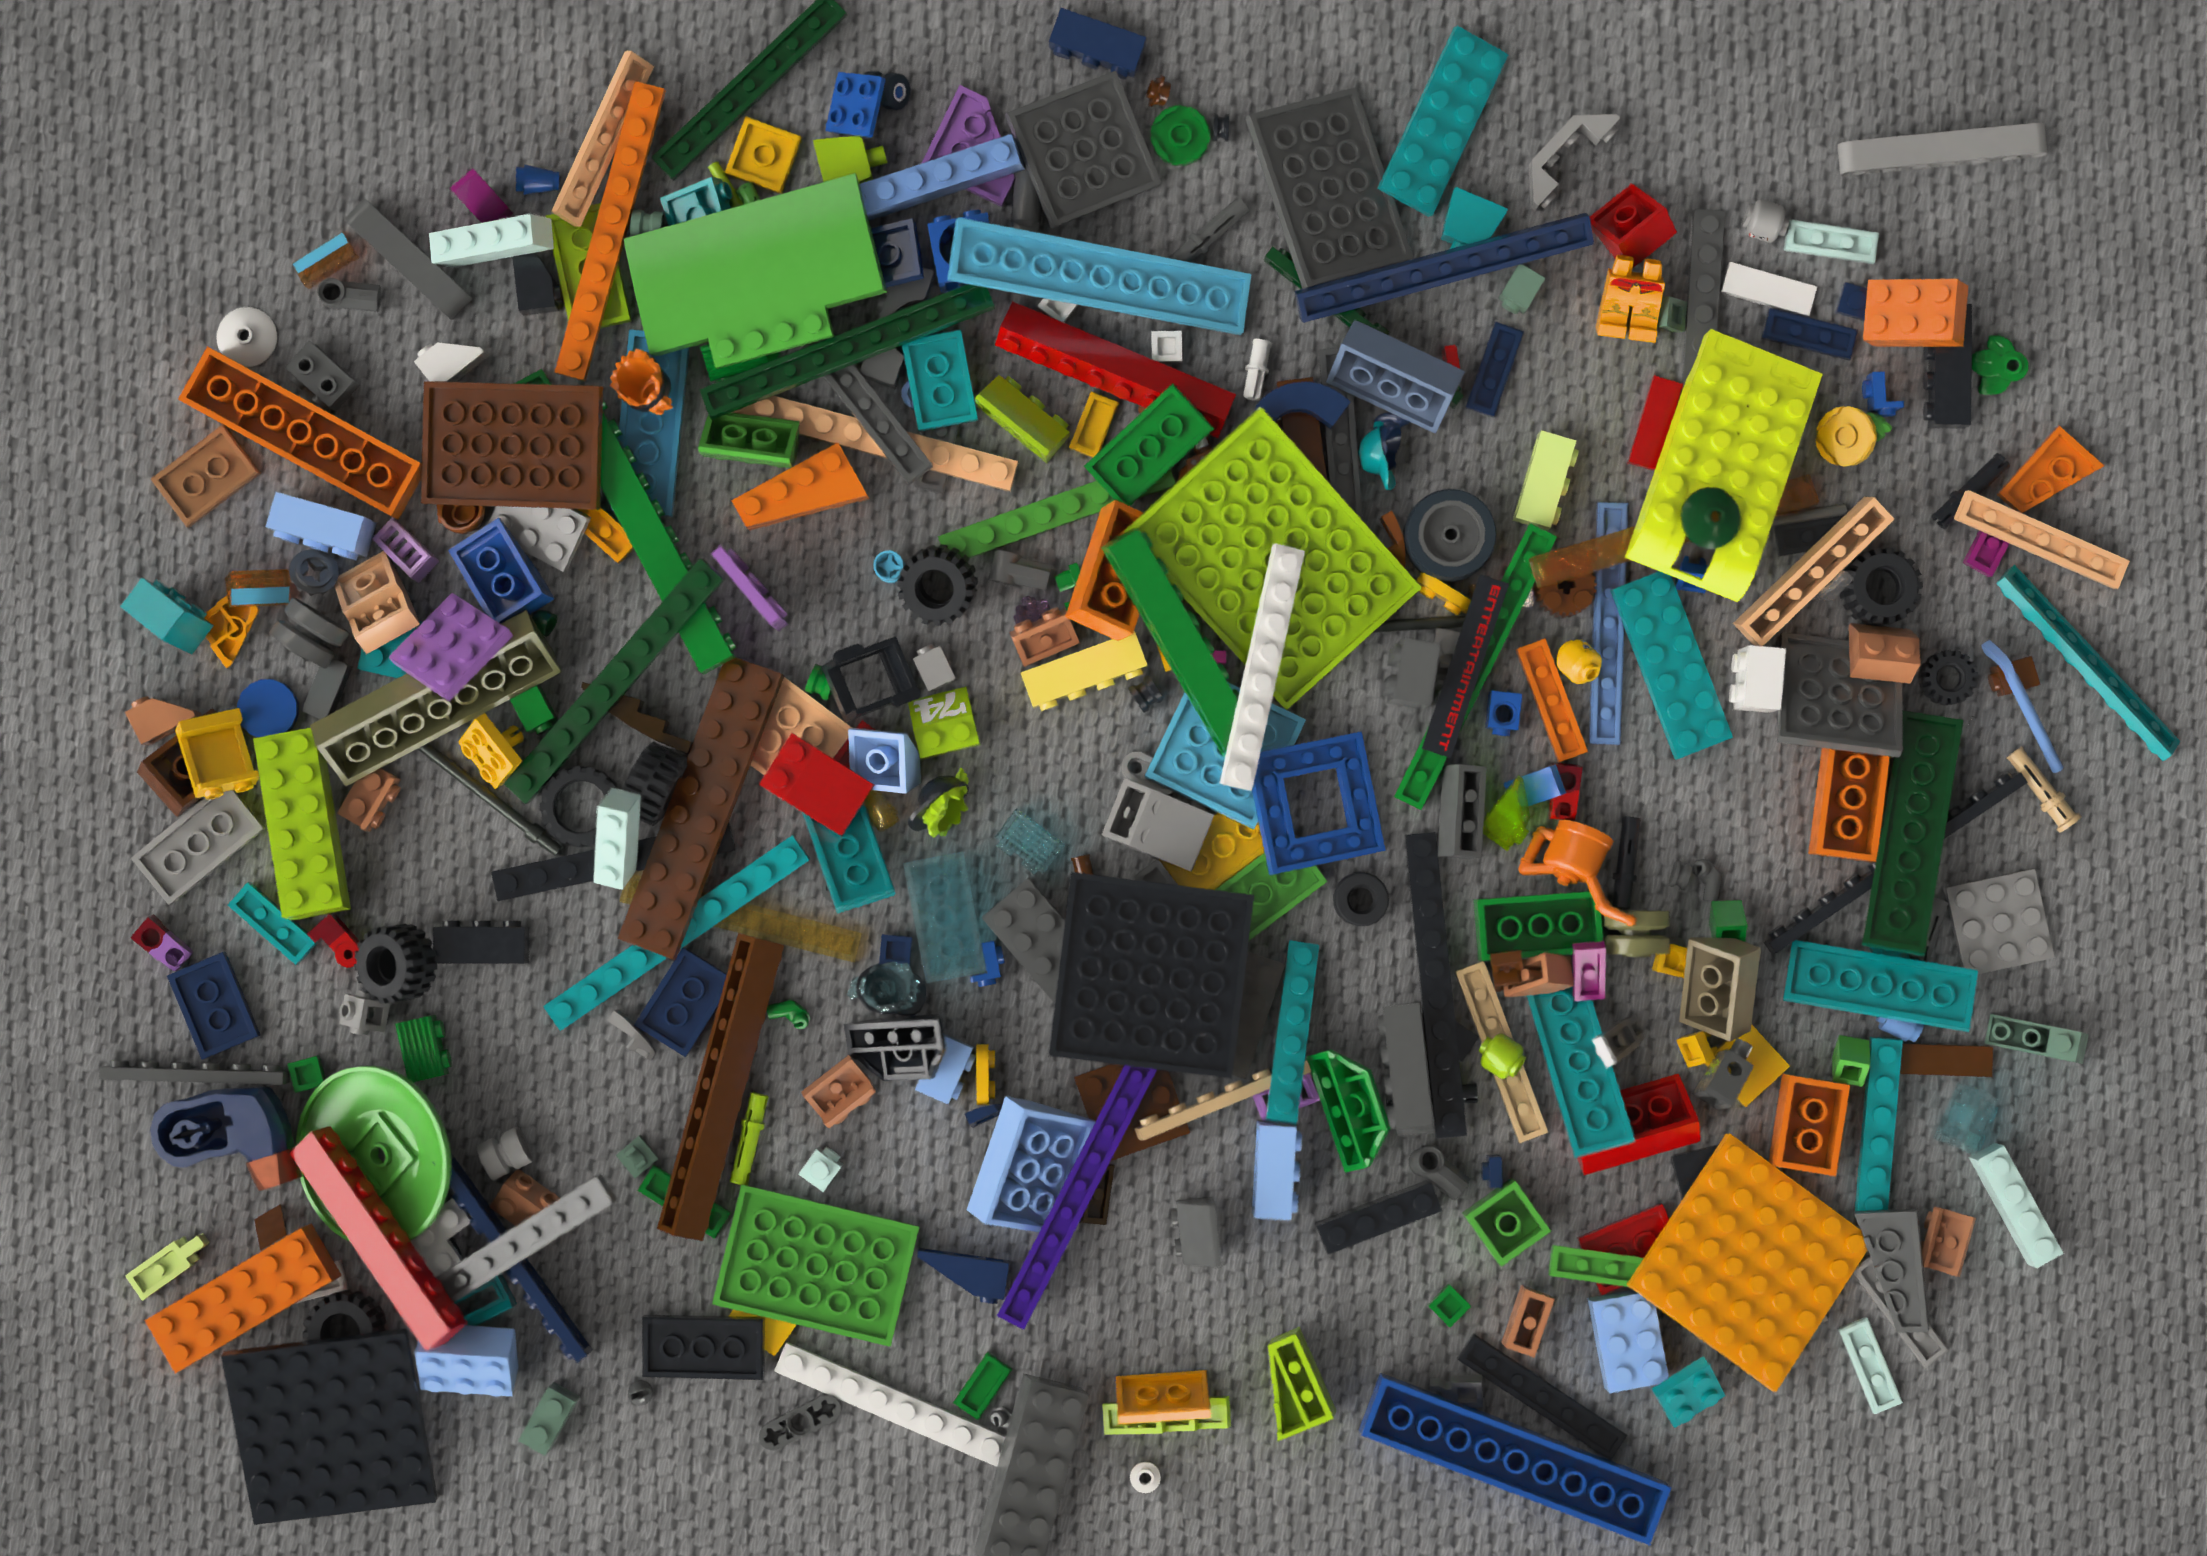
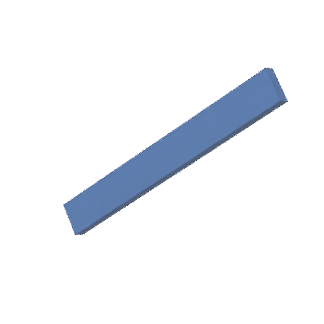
(1608, 636)

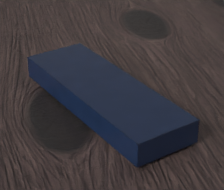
(1809, 334)
(1494, 369)

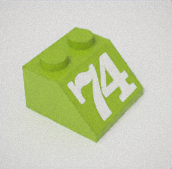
(943, 723)

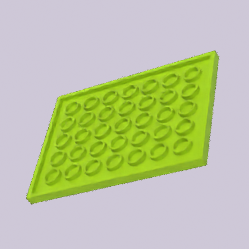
(1218, 542)

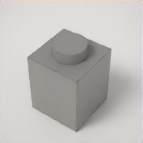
(934, 667)

